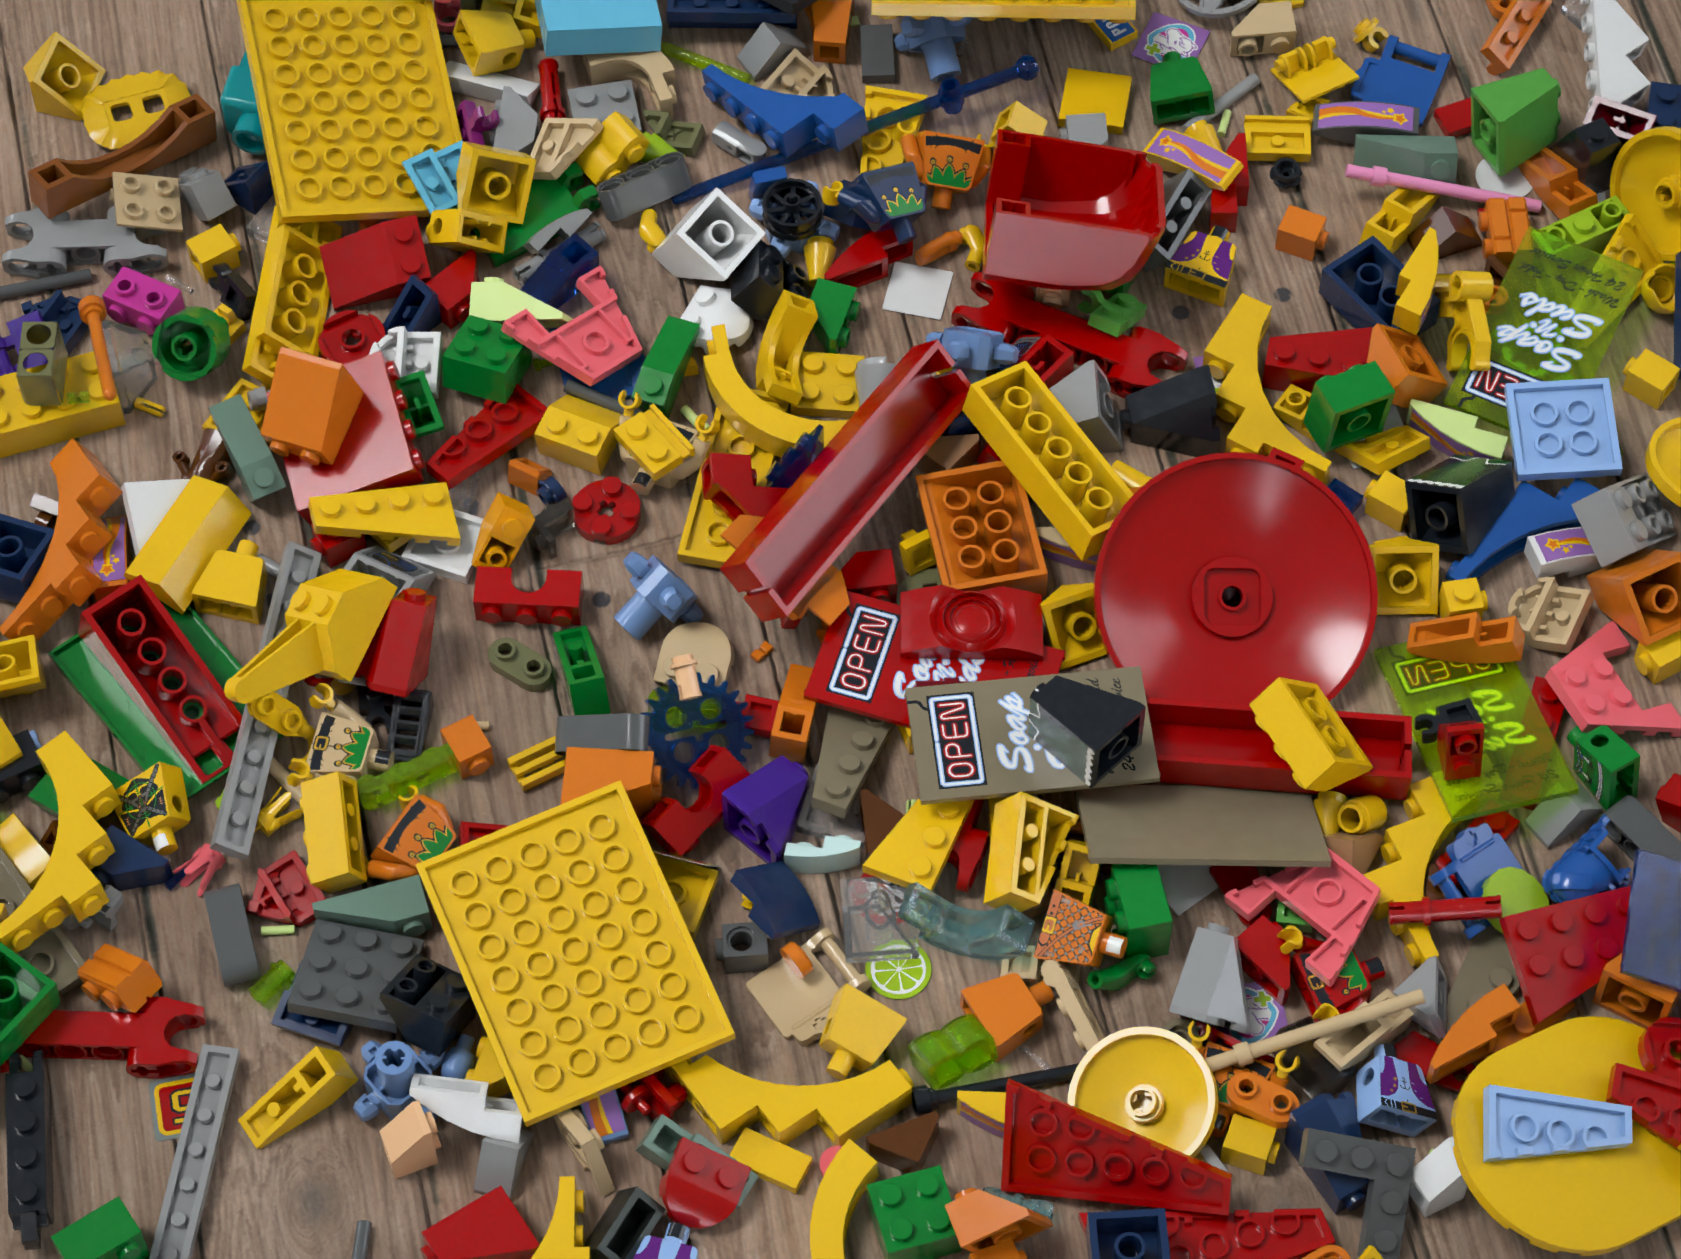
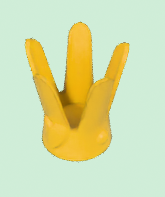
(267, 817)

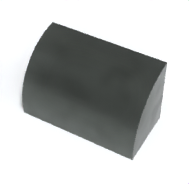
(624, 1225)

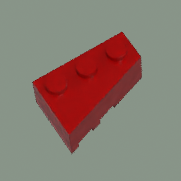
(1310, 356)

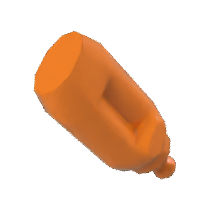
(938, 247)

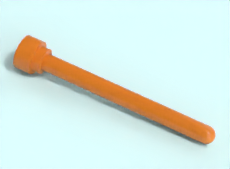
(93, 312)

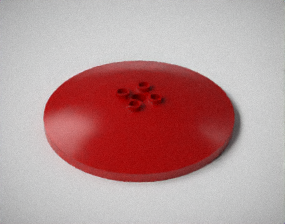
(1248, 528)

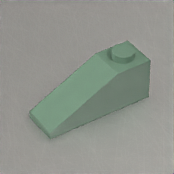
(1409, 155)
(246, 448)
(388, 907)

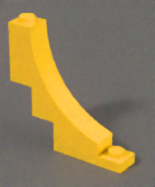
(840, 1108)

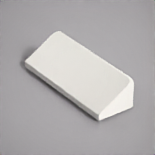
(489, 85)

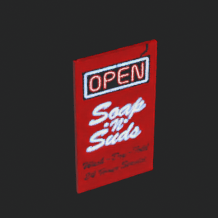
(863, 668)

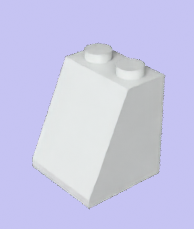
(709, 240)

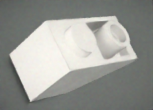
(1437, 1180)

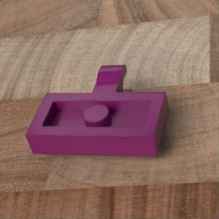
(474, 122)

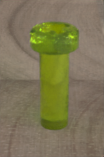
(538, 364)

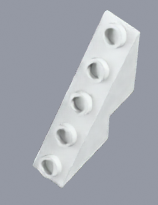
(1610, 49)

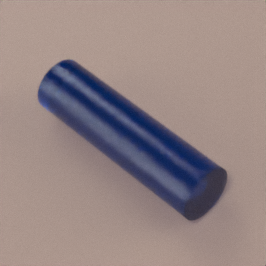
(175, 879)

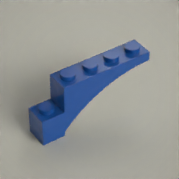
(787, 119)
(1526, 515)

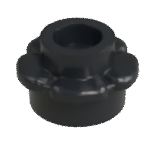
(1288, 167)

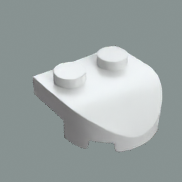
(714, 307)
(414, 353)

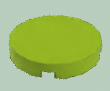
(1517, 890)

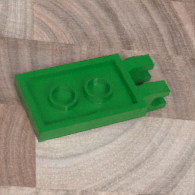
(546, 203)

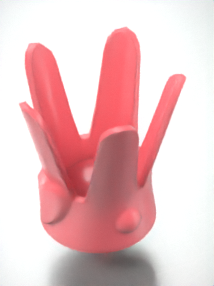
(201, 860)

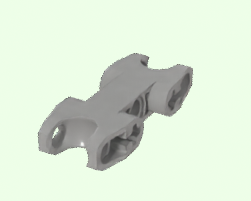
(79, 242)

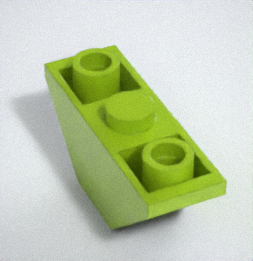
(1591, 226)

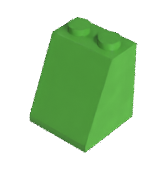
(1515, 118)

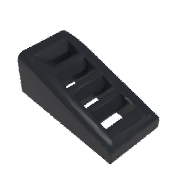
(416, 705)

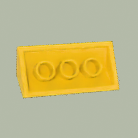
(178, 551)

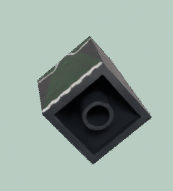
(1458, 501)
(1085, 726)

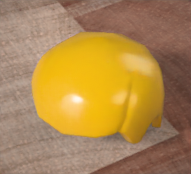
(1659, 288)

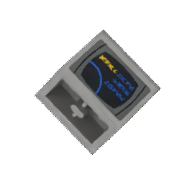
(392, 567)

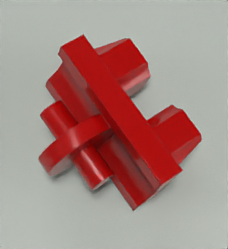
(652, 1097)

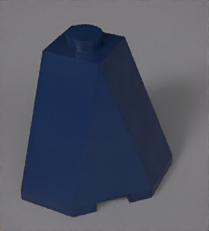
(1333, 1116)

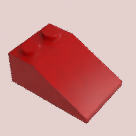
(374, 262)

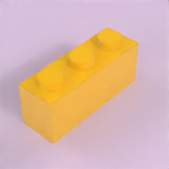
(333, 832)

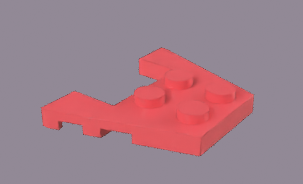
(587, 345)
(1597, 694)
(1328, 898)

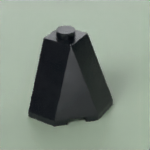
(1592, 152)
(1175, 414)

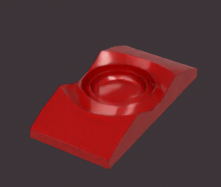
(971, 624)

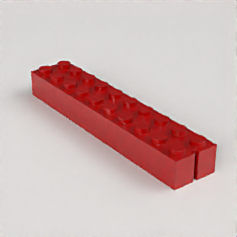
(847, 482)
(1226, 748)

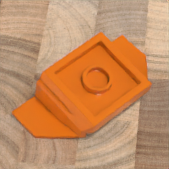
(826, 597)

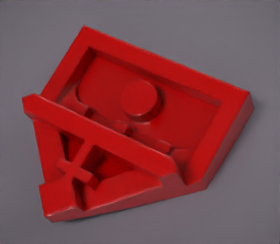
(285, 892)

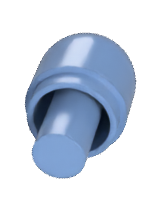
(459, 1059)

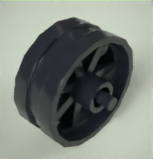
(787, 195)

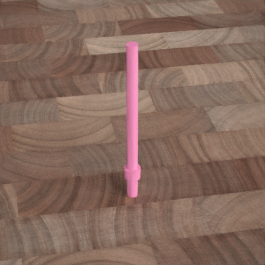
(1381, 176)

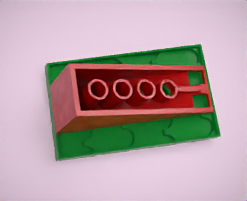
(156, 682)

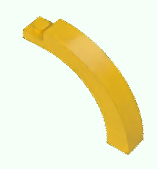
(747, 412)
(837, 1199)

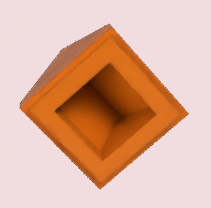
(526, 474)

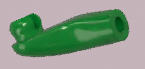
(1122, 973)

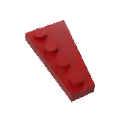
(486, 437)

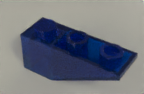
(559, 272)
(796, 459)

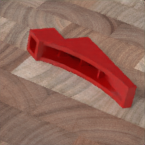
(732, 486)

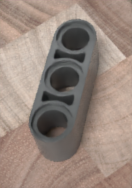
(644, 186)
(602, 731)
(1635, 827)
(232, 935)

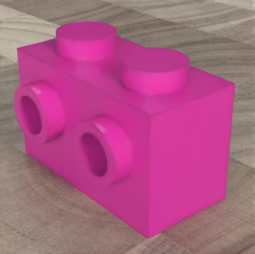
(141, 300)

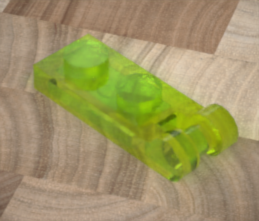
(421, 771)

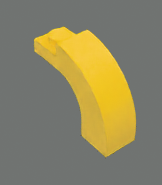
(782, 347)

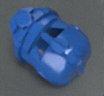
(1584, 869)

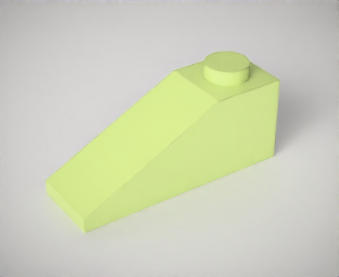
(500, 301)

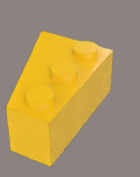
(1024, 849)

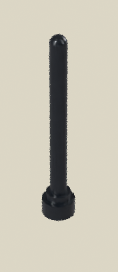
(929, 1099)

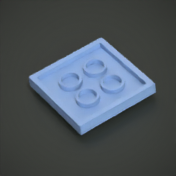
(1563, 429)

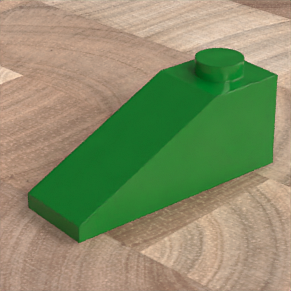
(666, 364)
(581, 671)

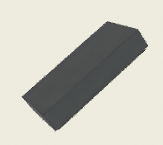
(877, 53)

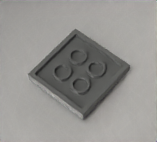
(347, 971)

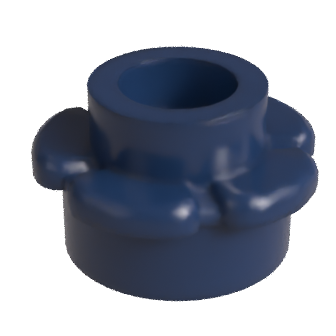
(550, 491)

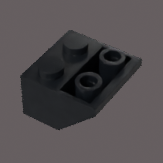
(762, 278)
(429, 1004)

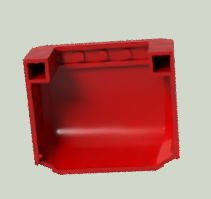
(1069, 213)

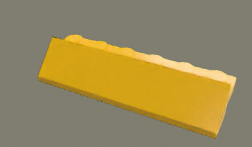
(289, 296)

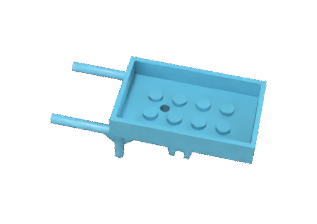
(599, 26)

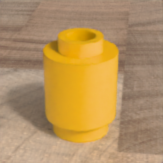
(1362, 814)

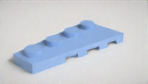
(1546, 1124)

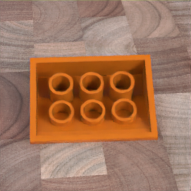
(982, 529)

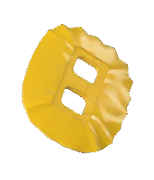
(129, 91)

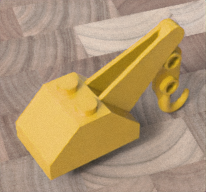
(325, 635)

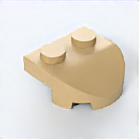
(800, 77)
(1550, 614)
(705, 642)

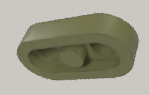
(518, 662)

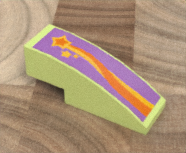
(1454, 431)

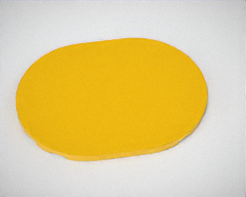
(1578, 1199)

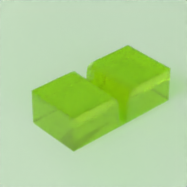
(84, 397)

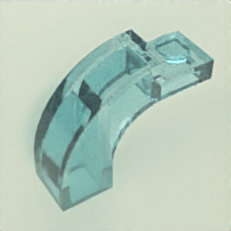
(963, 931)

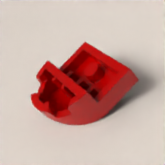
(701, 1185)

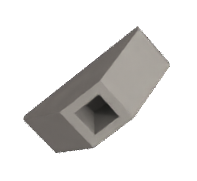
(517, 124)

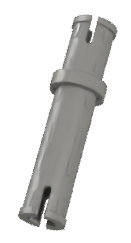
(526, 270)

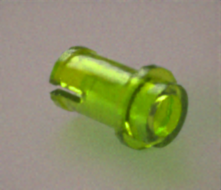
(271, 982)

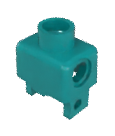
(241, 110)

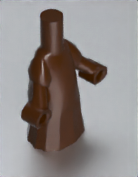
(210, 459)

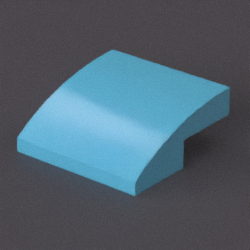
(436, 176)

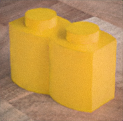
(613, 149)

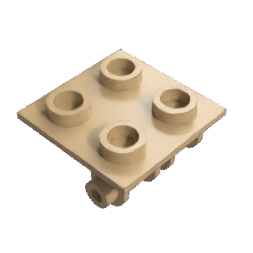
(146, 201)

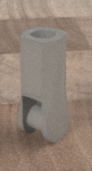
(738, 143)

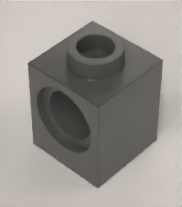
(750, 960)

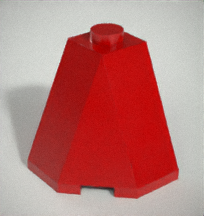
(402, 644)

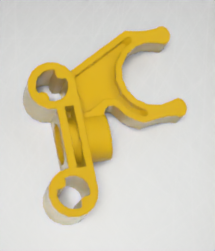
(1463, 300)

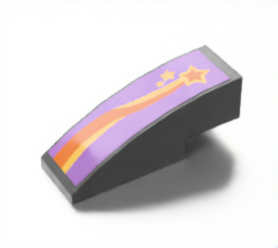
(1346, 119)

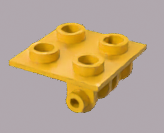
(1313, 70)

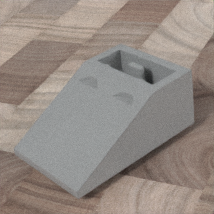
(1624, 519)

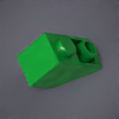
(835, 309)

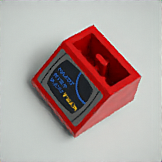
(1045, 355)

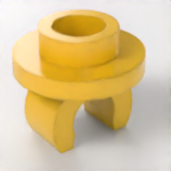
(1366, 31)

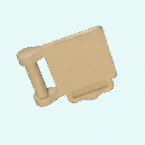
(802, 1005)

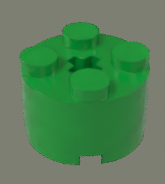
(193, 358)

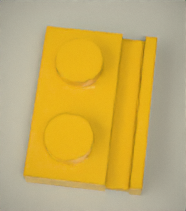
(1277, 137)
(654, 442)

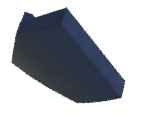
(65, 312)

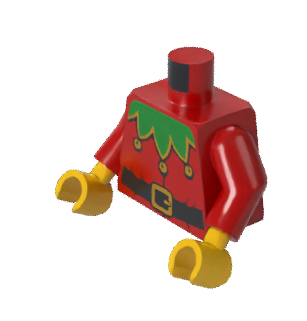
(1350, 987)

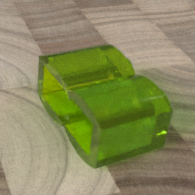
(951, 1052)

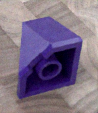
(766, 807)

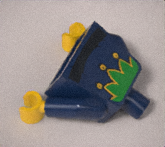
(884, 199)

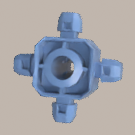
(936, 40)
(975, 350)
(657, 594)
(390, 1076)

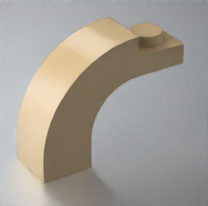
(646, 68)

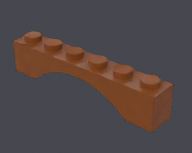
(178, 131)

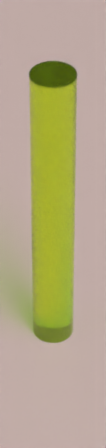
(701, 61)

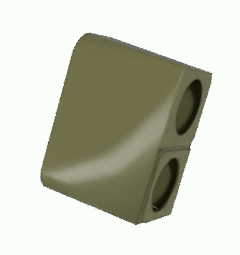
(38, 388)

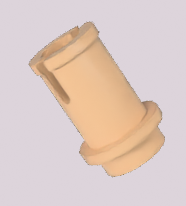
(686, 677)

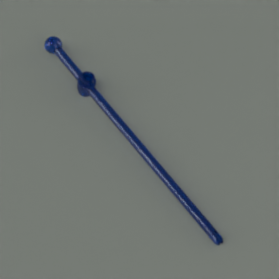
(950, 97)

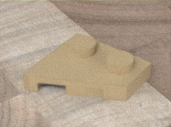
(561, 143)
(586, 1147)

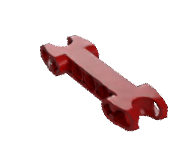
(1123, 359)
(130, 1037)

